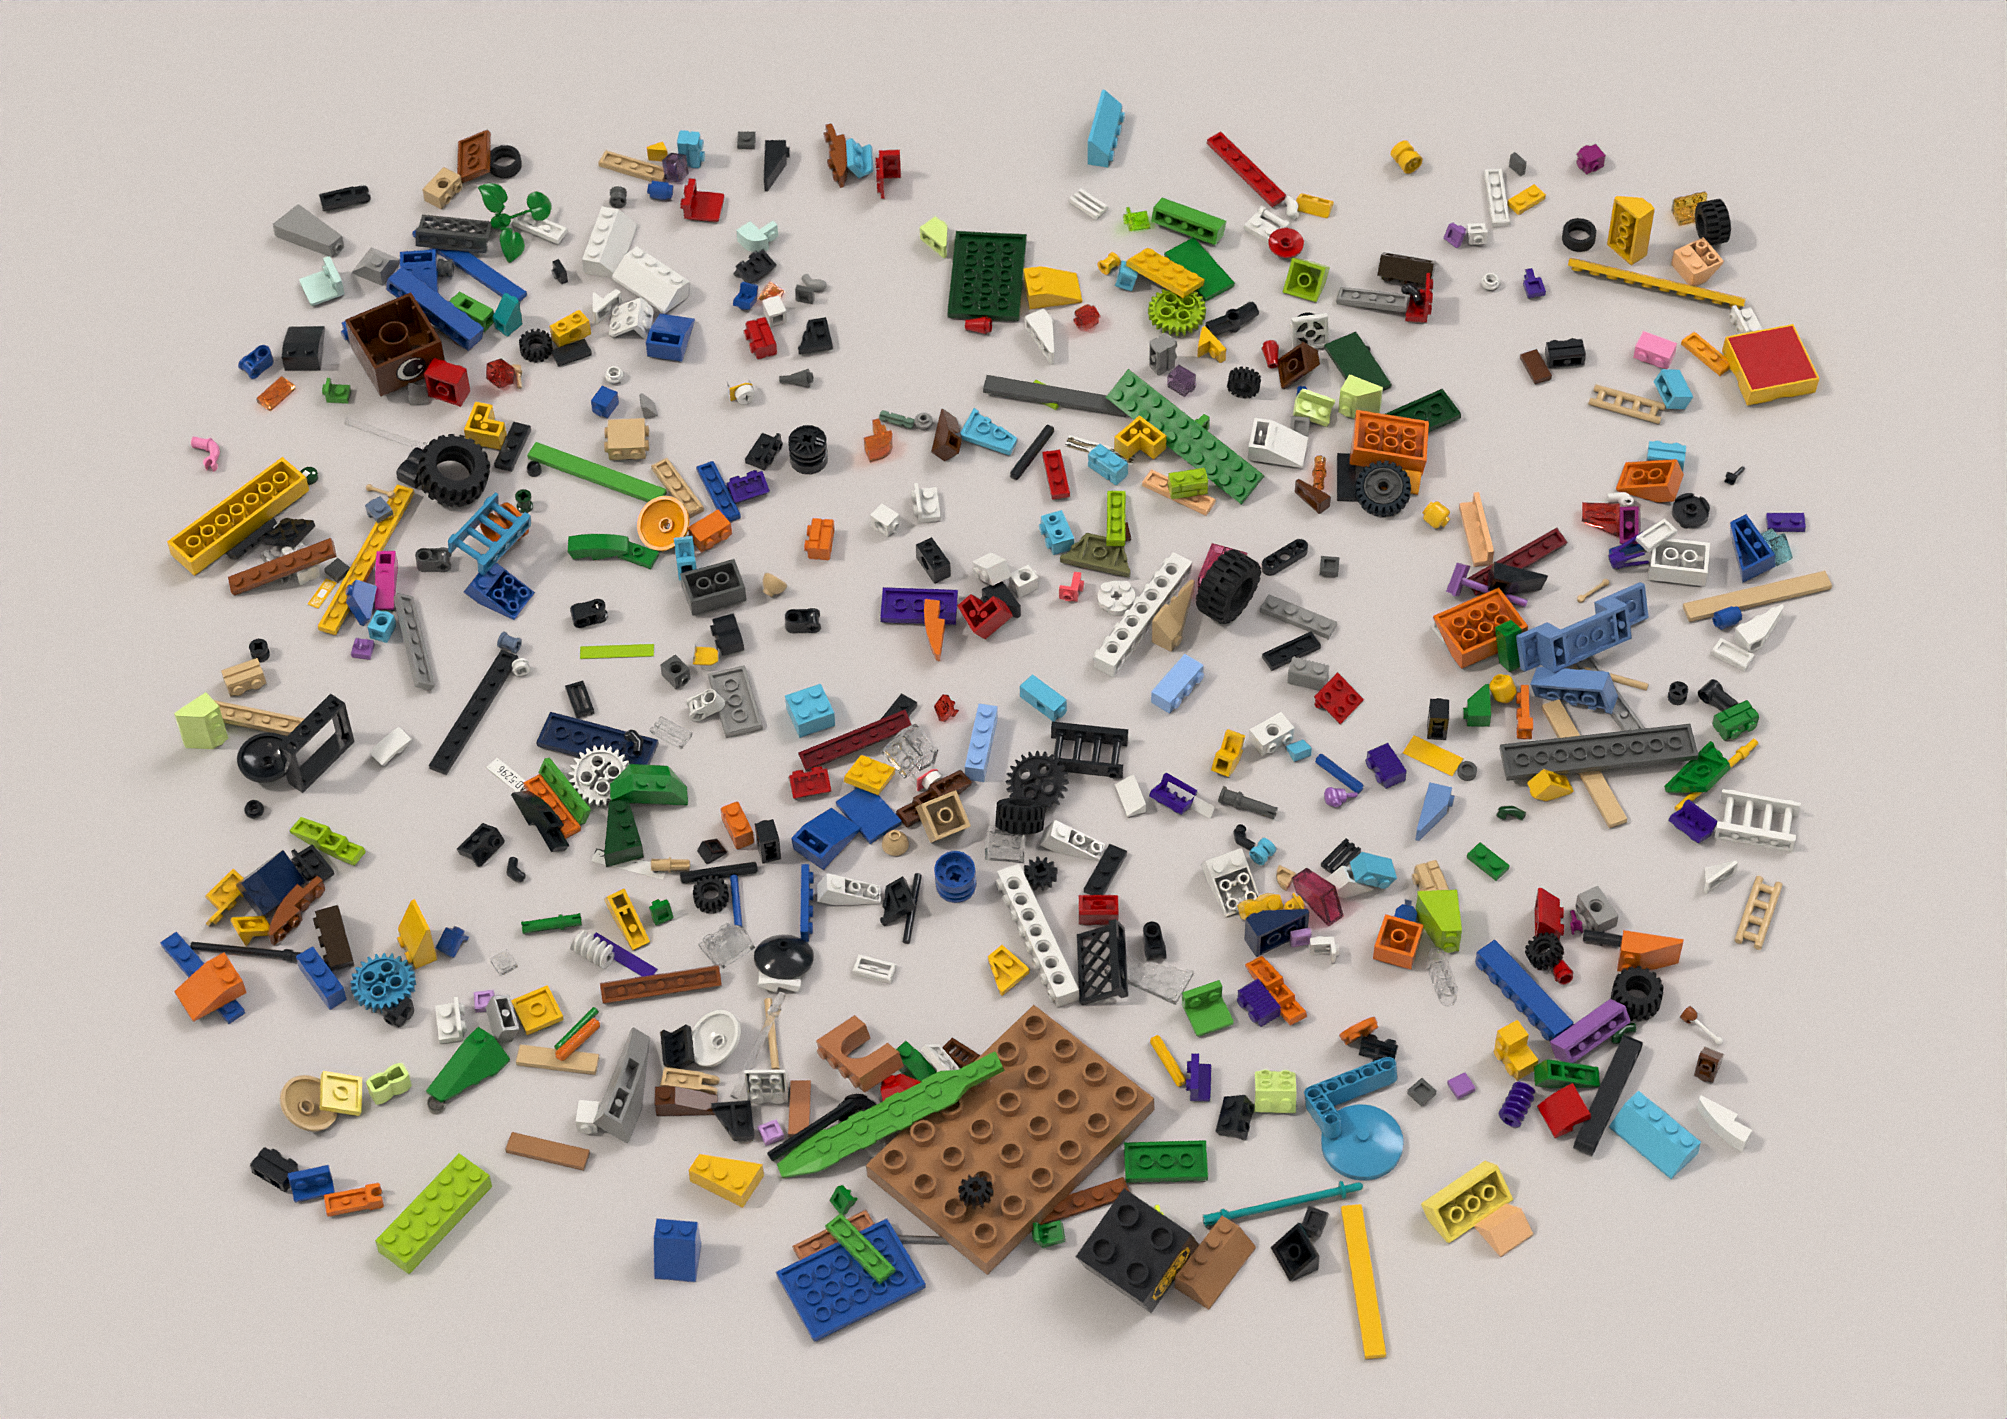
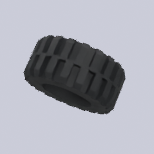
(461, 451)
(1228, 586)

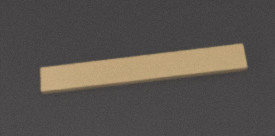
(1758, 595)
(1593, 780)

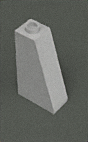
(308, 231)

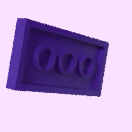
(907, 605)

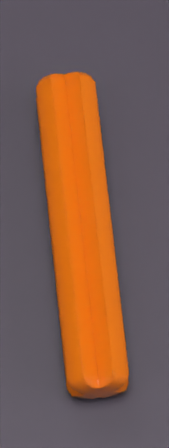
(577, 1039)

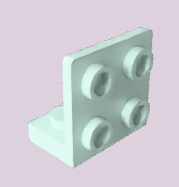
(323, 285)

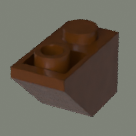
(1708, 1064)

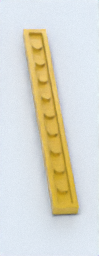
(1663, 284)
(365, 559)

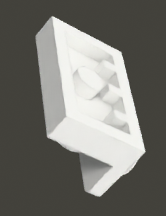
(1744, 320)
(926, 504)
(450, 1022)
(938, 1058)

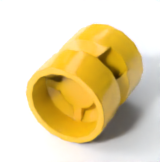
(1406, 156)

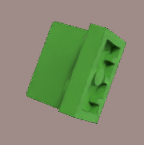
(1206, 1008)

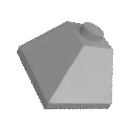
(376, 266)

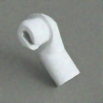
(1622, 498)

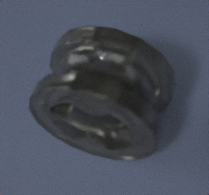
(435, 1110)

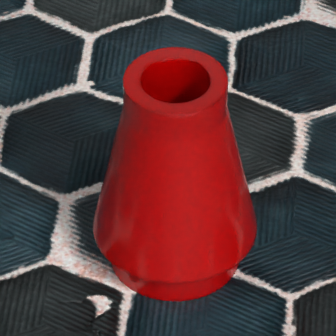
(979, 325)
(1271, 351)
(1562, 972)

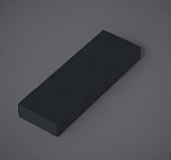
(1345, 478)
(1297, 647)

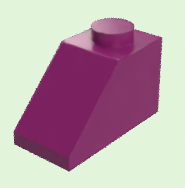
(1629, 523)

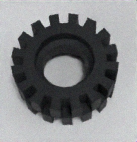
(535, 353)
(1244, 382)
(707, 885)
(1548, 958)

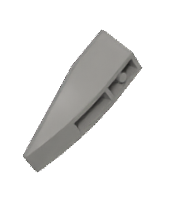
(625, 1091)

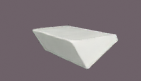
(1131, 796)

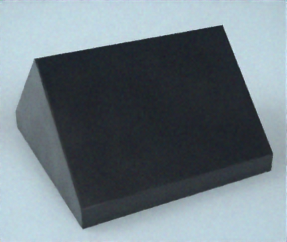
(1296, 1253)

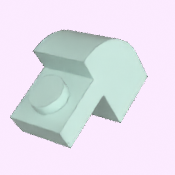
(757, 239)

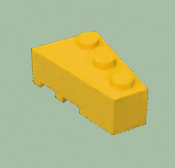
(726, 1177)

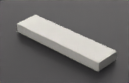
(1496, 198)

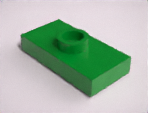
(640, 555)

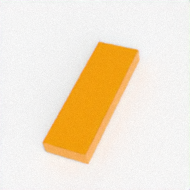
(1706, 353)

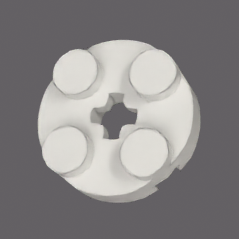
(1112, 589)

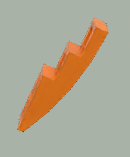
(1274, 983)

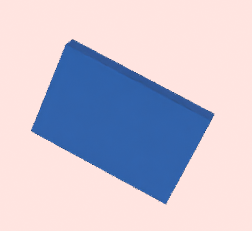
(869, 813)

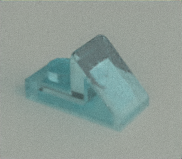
(1779, 546)

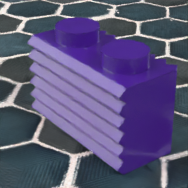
(1386, 765)
(1258, 1003)

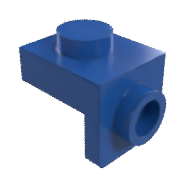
(747, 296)
(451, 940)

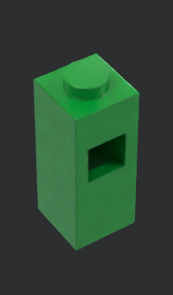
(1507, 645)

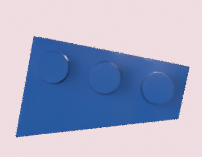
(1750, 548)

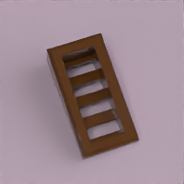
(1312, 496)
(972, 1055)

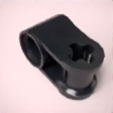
(587, 614)
(801, 620)
(1153, 944)

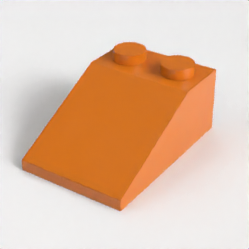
(1651, 480)
(1648, 951)
(210, 987)

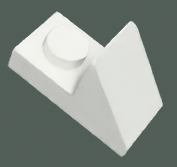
(604, 307)

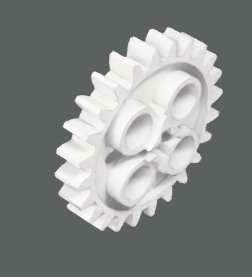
(586, 768)

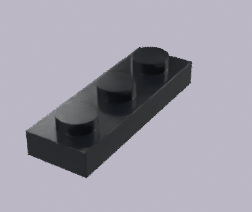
(512, 446)
(252, 539)
(1105, 870)

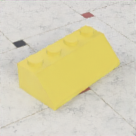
(1467, 1201)

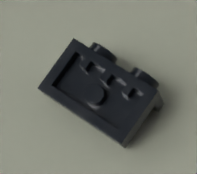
(756, 267)
(764, 450)
(481, 844)

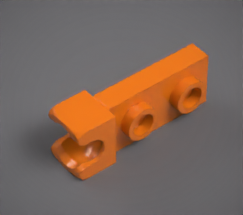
(1524, 723)
(354, 1200)

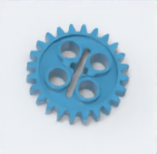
(383, 982)

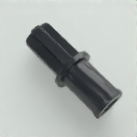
(1602, 938)

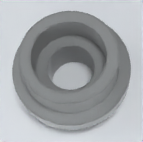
(923, 425)

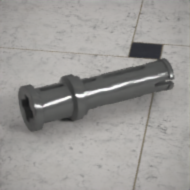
(1239, 800)

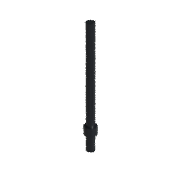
(286, 955)

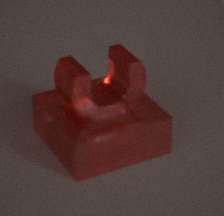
(945, 708)

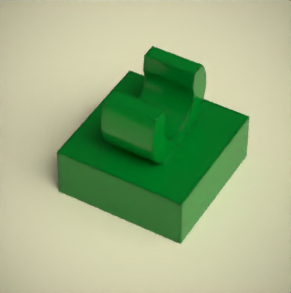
(660, 911)
(842, 1199)

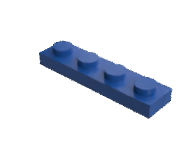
(806, 909)

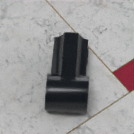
(1713, 693)

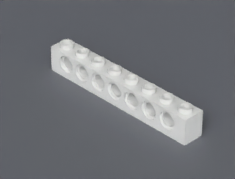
(1116, 651)
(1059, 993)

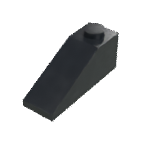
(774, 160)

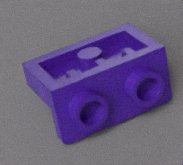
(748, 486)

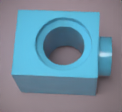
(382, 626)

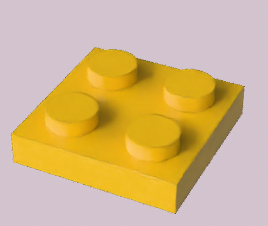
(869, 775)
(537, 1010)

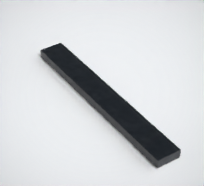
(473, 713)

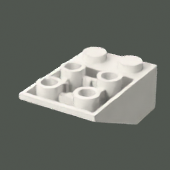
(1276, 444)
(1230, 880)
(767, 1086)

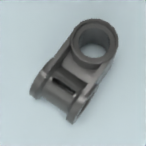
(432, 559)

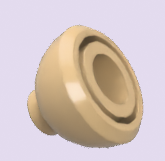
(773, 585)
(895, 843)

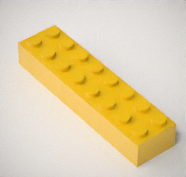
(238, 516)

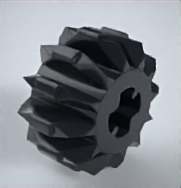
(973, 1184)

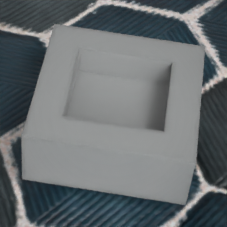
(1300, 424)

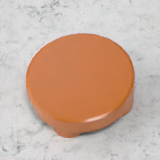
(1364, 1027)

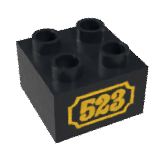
(1137, 1250)

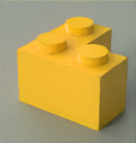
(483, 427)
(1140, 436)
(1513, 1050)

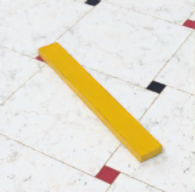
(1363, 1281)

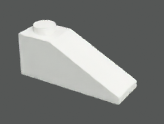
(1041, 330)

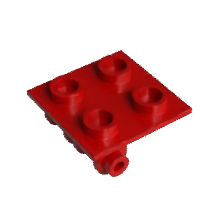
(1338, 698)

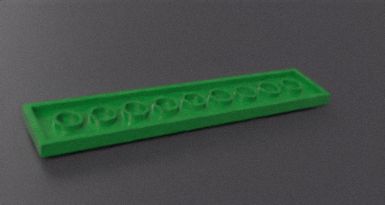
(1186, 436)

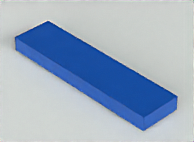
(718, 491)

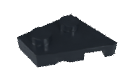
(735, 1118)

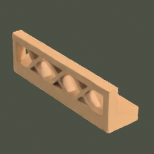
(1477, 531)

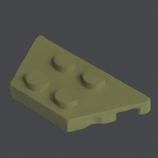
(1095, 555)

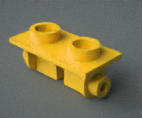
(1294, 903)

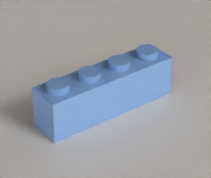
(981, 742)

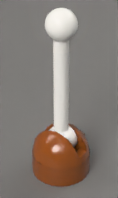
(1690, 1016)

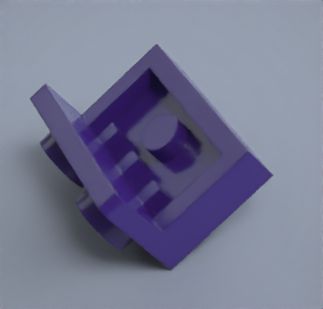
(1171, 800)
(1693, 821)
(1200, 1080)

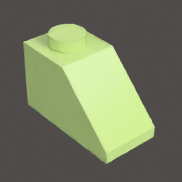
(935, 235)

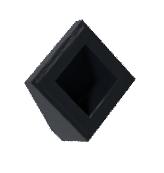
(711, 850)

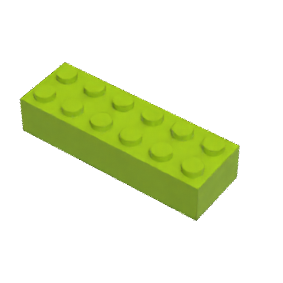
(433, 1213)

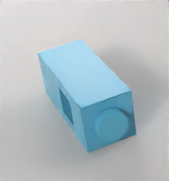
(1043, 698)

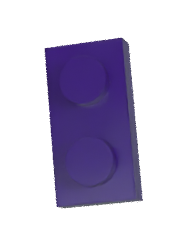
(1786, 522)

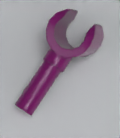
(1575, 924)

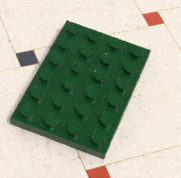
(987, 275)

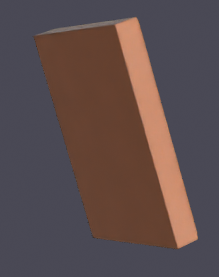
(474, 156)

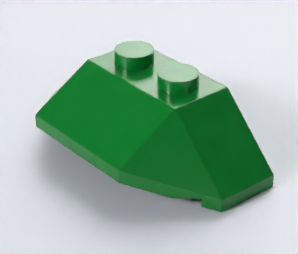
(649, 785)

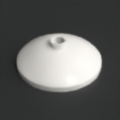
(715, 1037)

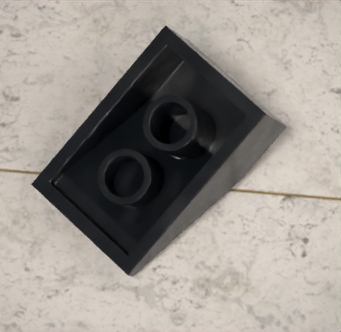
(303, 348)

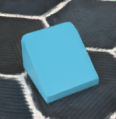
(1299, 750)

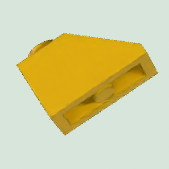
(1549, 785)

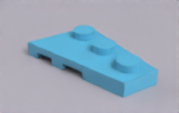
(984, 433)

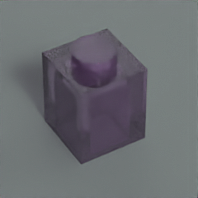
(675, 167)
(1181, 380)

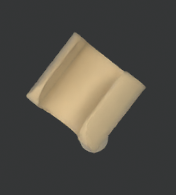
(518, 372)

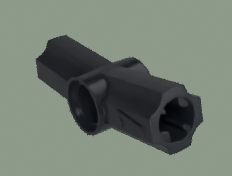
(1233, 319)

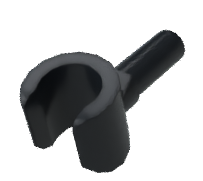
(1732, 477)

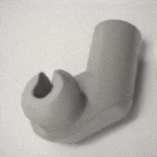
(817, 284)

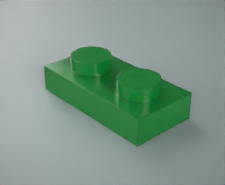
(1488, 861)

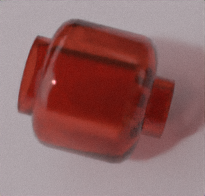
(1086, 317)

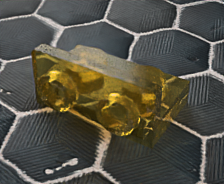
(1684, 207)

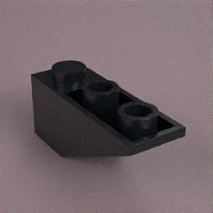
(1514, 579)

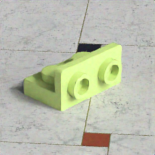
(1313, 406)

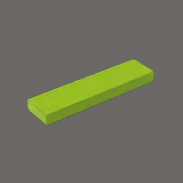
(1116, 518)

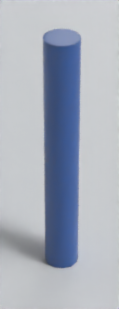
(736, 900)

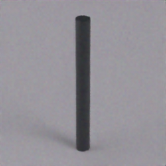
(911, 915)

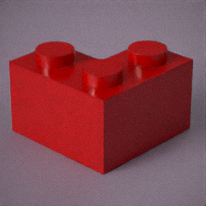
(984, 617)

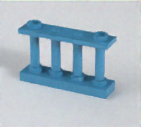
(498, 548)

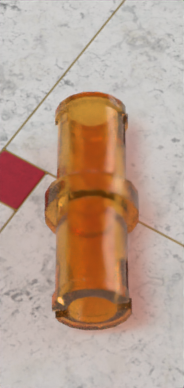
(1319, 472)

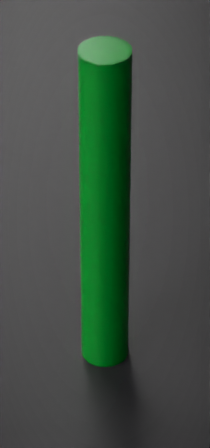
(586, 1018)

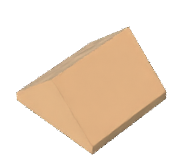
(1505, 1229)

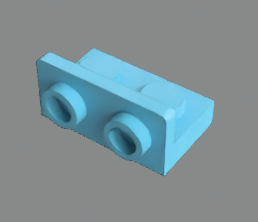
(859, 158)

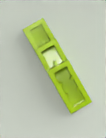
(327, 841)

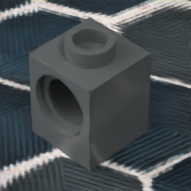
(675, 671)

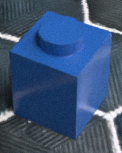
(604, 402)

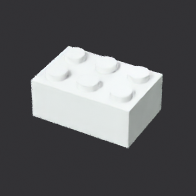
(1680, 562)

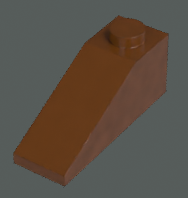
(682, 1101)

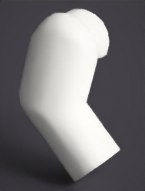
(1292, 207)

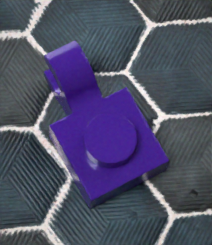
(1533, 286)

